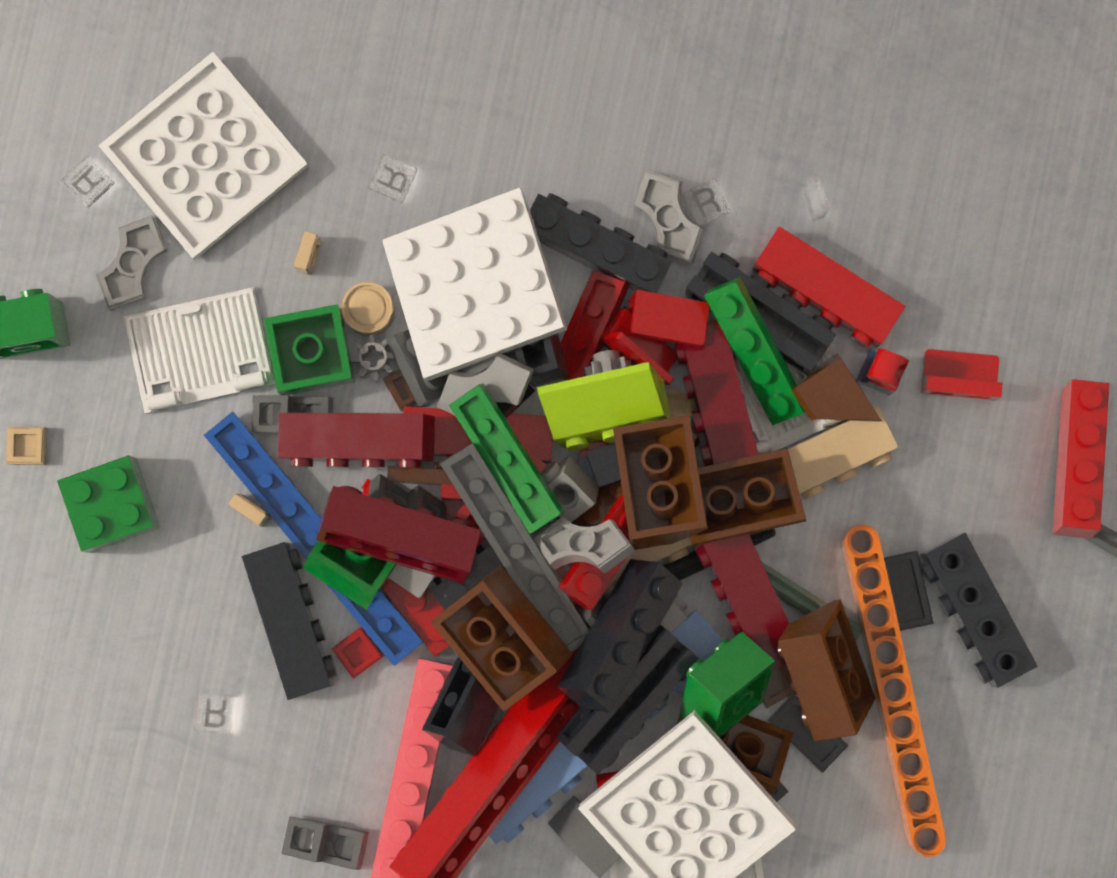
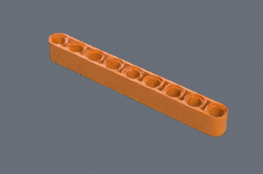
(905, 704)

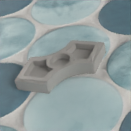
(675, 230)
(124, 277)
(504, 380)
(597, 545)

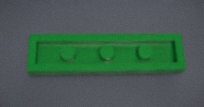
(755, 350)
(506, 458)

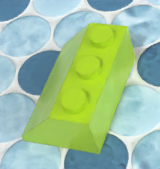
(593, 405)

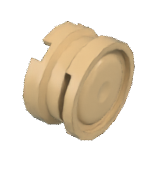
(368, 308)

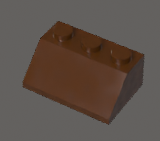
(660, 481)
(749, 496)
(502, 638)
(827, 672)
(756, 743)

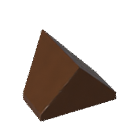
(834, 394)

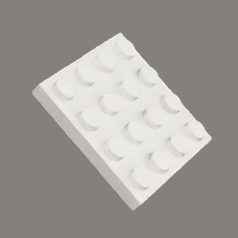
(203, 155)
(474, 284)
(687, 808)

